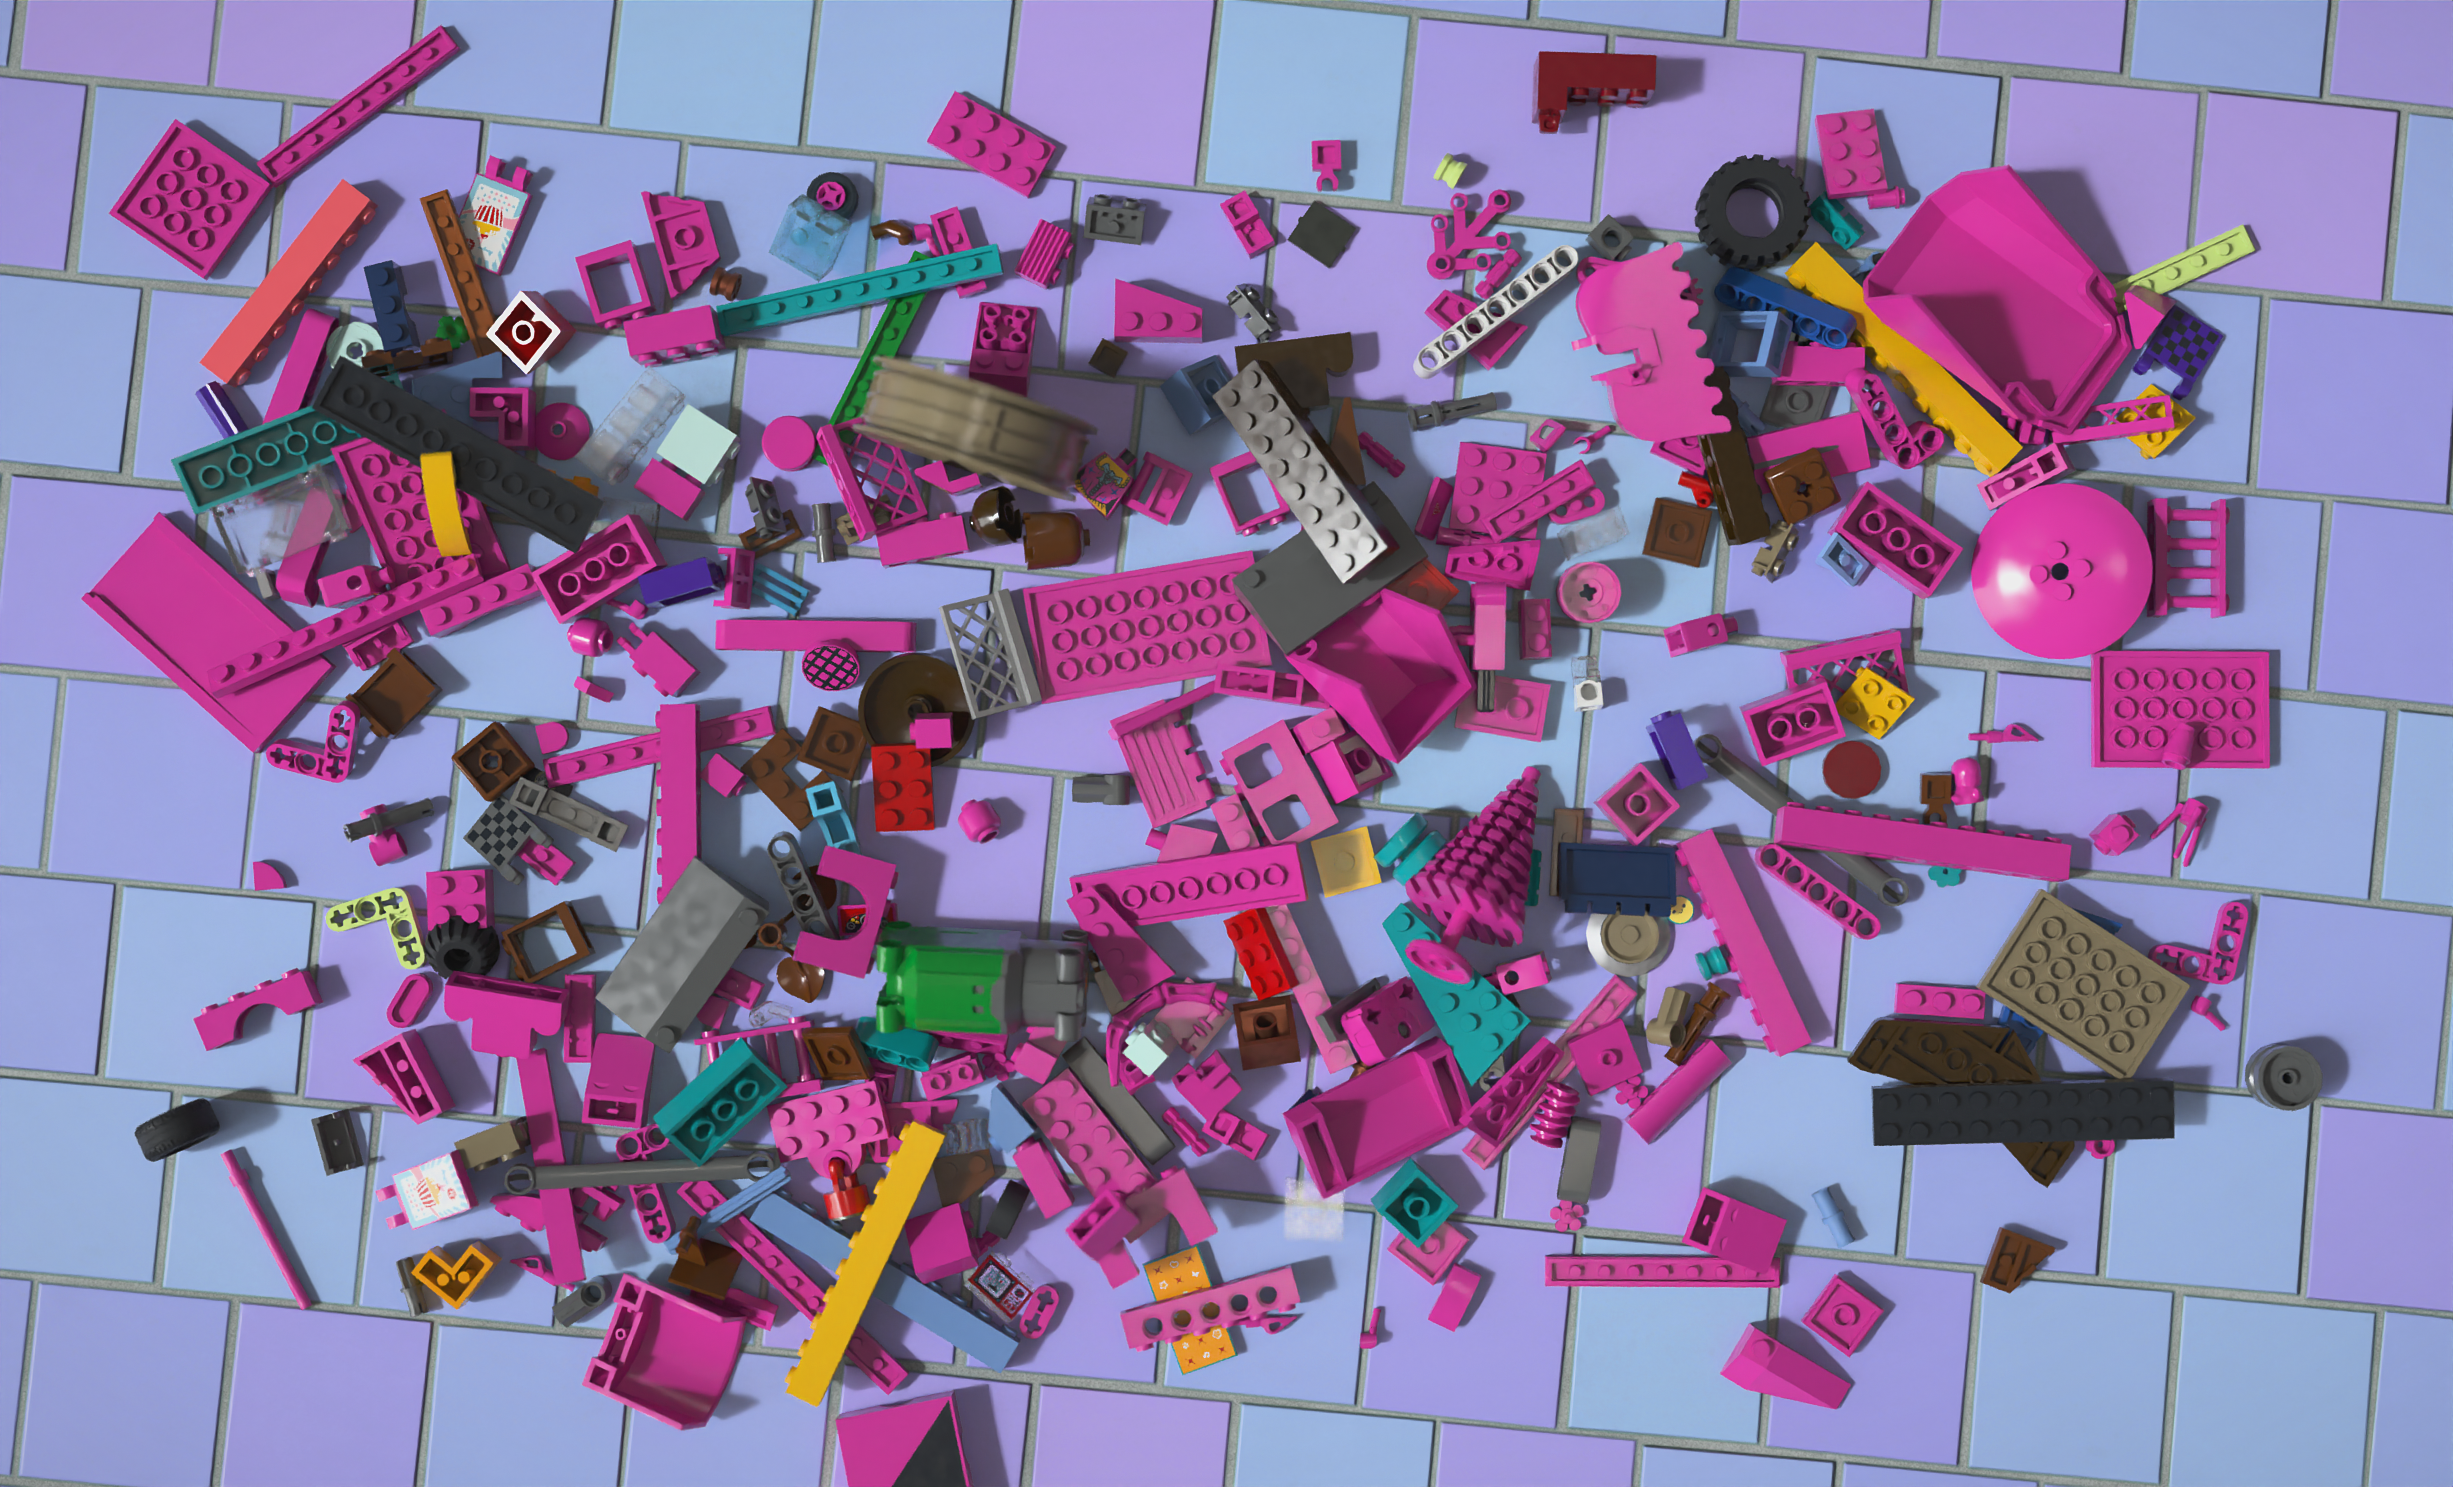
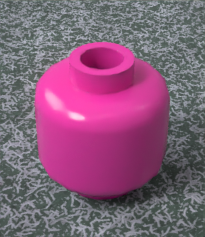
(590, 637)
(979, 821)

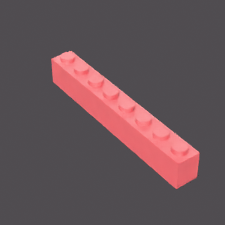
(289, 284)

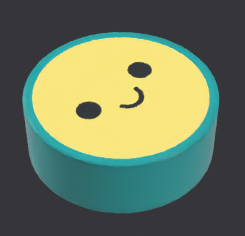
(1682, 911)

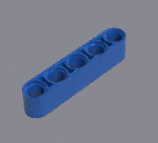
(1809, 316)

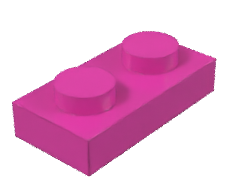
(547, 861)

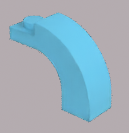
(834, 816)

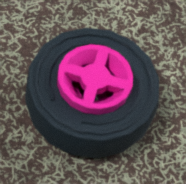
(827, 188)

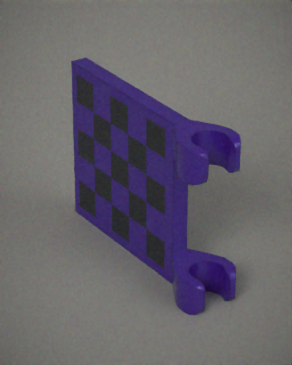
(2181, 346)

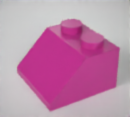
(1349, 766)

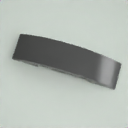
(568, 813)

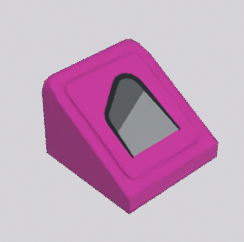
(1547, 435)

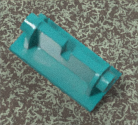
(1844, 229)

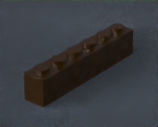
(1732, 470)

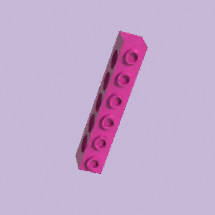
(1142, 1339)

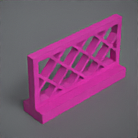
(851, 489)
(1846, 649)

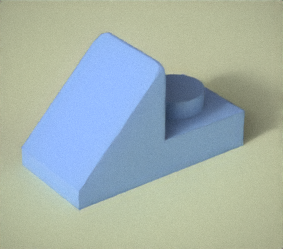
(1842, 560)

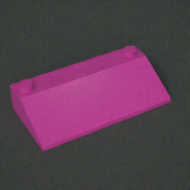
(1379, 1116)

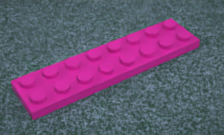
(1201, 884)

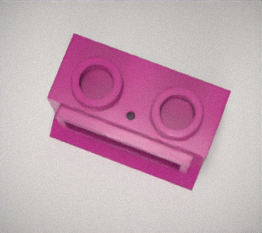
(952, 1075)

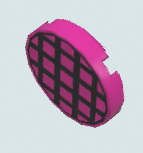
(831, 665)

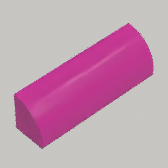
(1678, 1091)

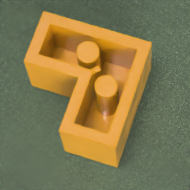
(455, 1279)

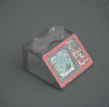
(1000, 1286)

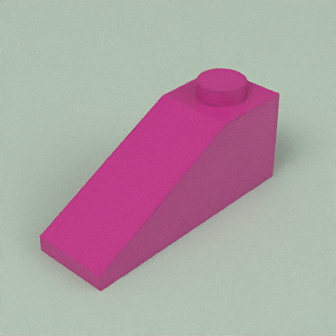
(2034, 471)

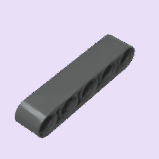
(804, 885)
(1122, 1107)

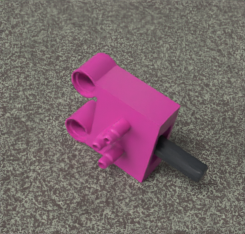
(1485, 638)

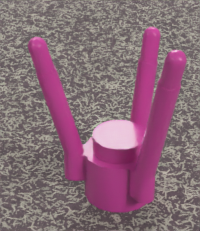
(2192, 816)

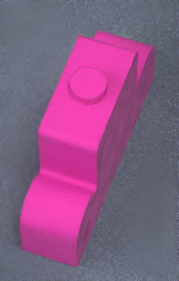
(505, 1012)

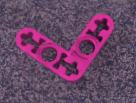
(325, 757)
(2209, 962)

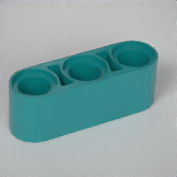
(904, 1048)

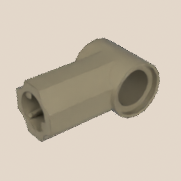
(1668, 1026)

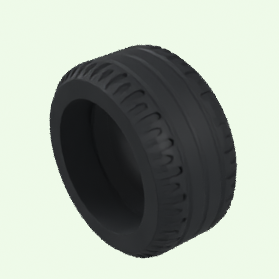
(177, 1129)

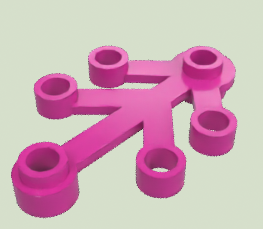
(1465, 238)

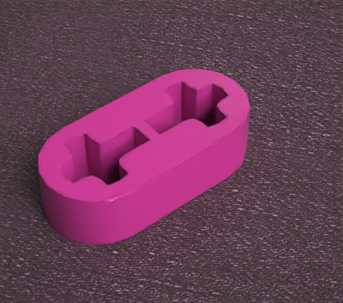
(1032, 1308)

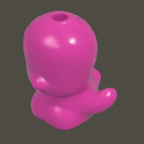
(1967, 779)

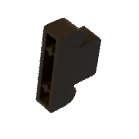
(1304, 364)

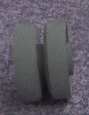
(2300, 1082)

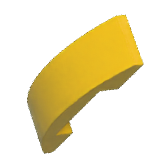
(444, 504)

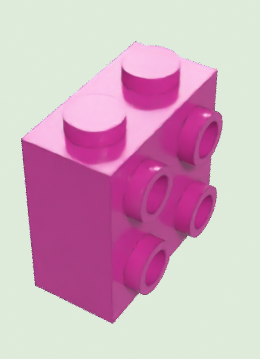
(942, 1243)

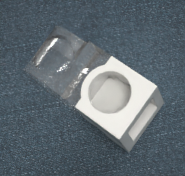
(1586, 683)

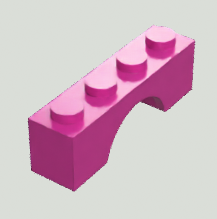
(470, 604)
(225, 1023)

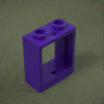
(681, 583)
(1676, 750)

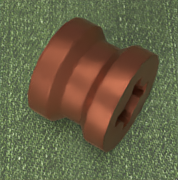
(725, 284)

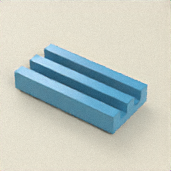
(799, 601)

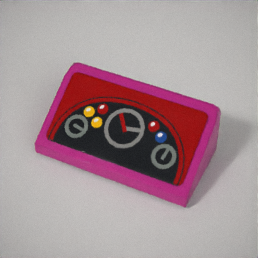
(852, 917)

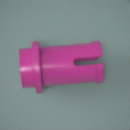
(1892, 197)

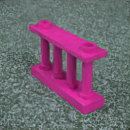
(2160, 543)
(806, 1081)

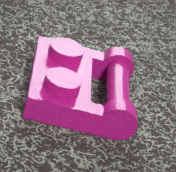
(1166, 492)

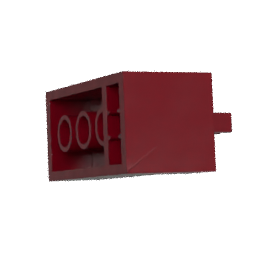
(1588, 78)

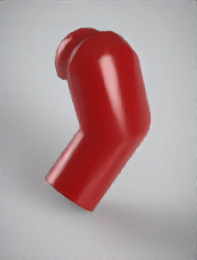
(1700, 488)

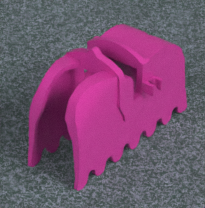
(1641, 310)

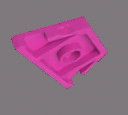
(682, 239)
(899, 1113)

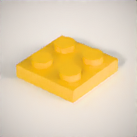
(1345, 862)

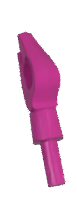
(2005, 736)
(540, 1271)
(1266, 1321)

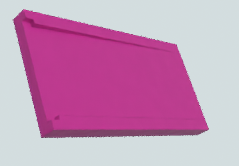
(195, 616)

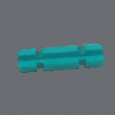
(1532, 898)

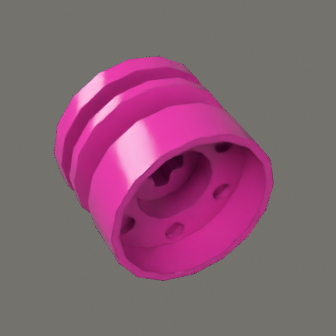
(1603, 600)

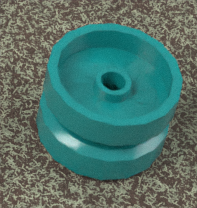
(1410, 849)

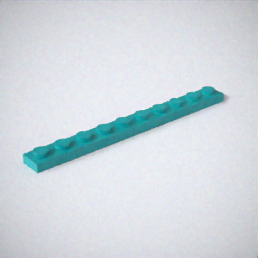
(860, 290)

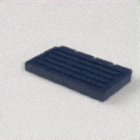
(1617, 876)

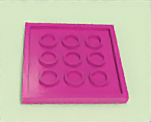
(191, 199)

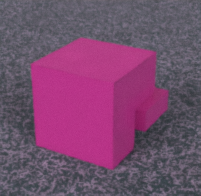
(1208, 1086)

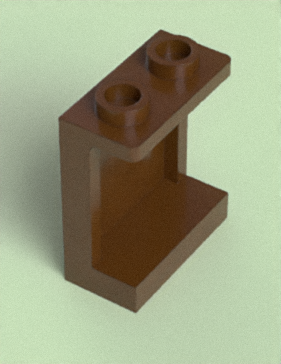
(394, 695)

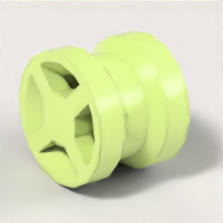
(1450, 171)

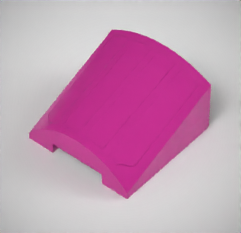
(666, 1353)

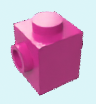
(2114, 834)

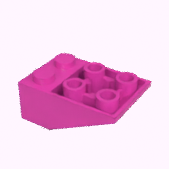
(1003, 347)
(619, 1081)
(1734, 1231)

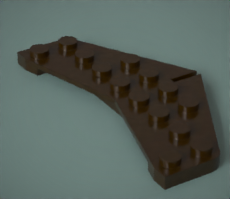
(1958, 1054)

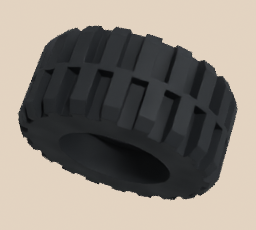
(1774, 182)

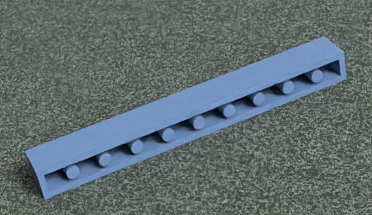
(898, 1284)

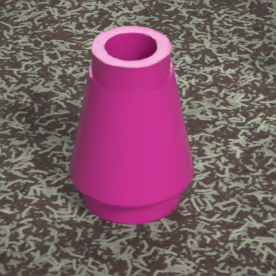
(2179, 748)

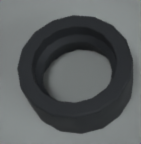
(1008, 1209)

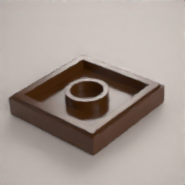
(1677, 533)
(833, 743)
(838, 1053)

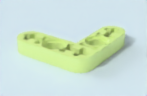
(393, 916)

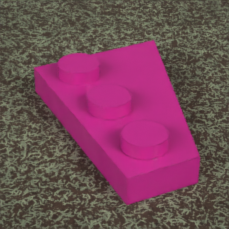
(1451, 308)
(1495, 562)

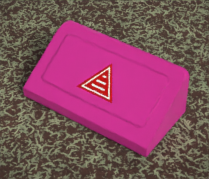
(1433, 509)

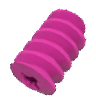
(1556, 1115)

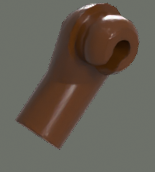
(894, 228)

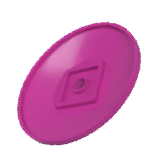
(2105, 562)

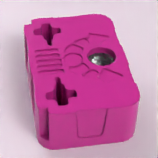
(1387, 1021)

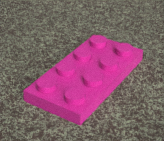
(991, 144)

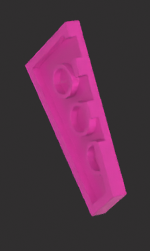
(1120, 948)
(1504, 1103)

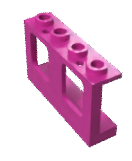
(1294, 779)

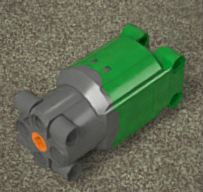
(981, 980)

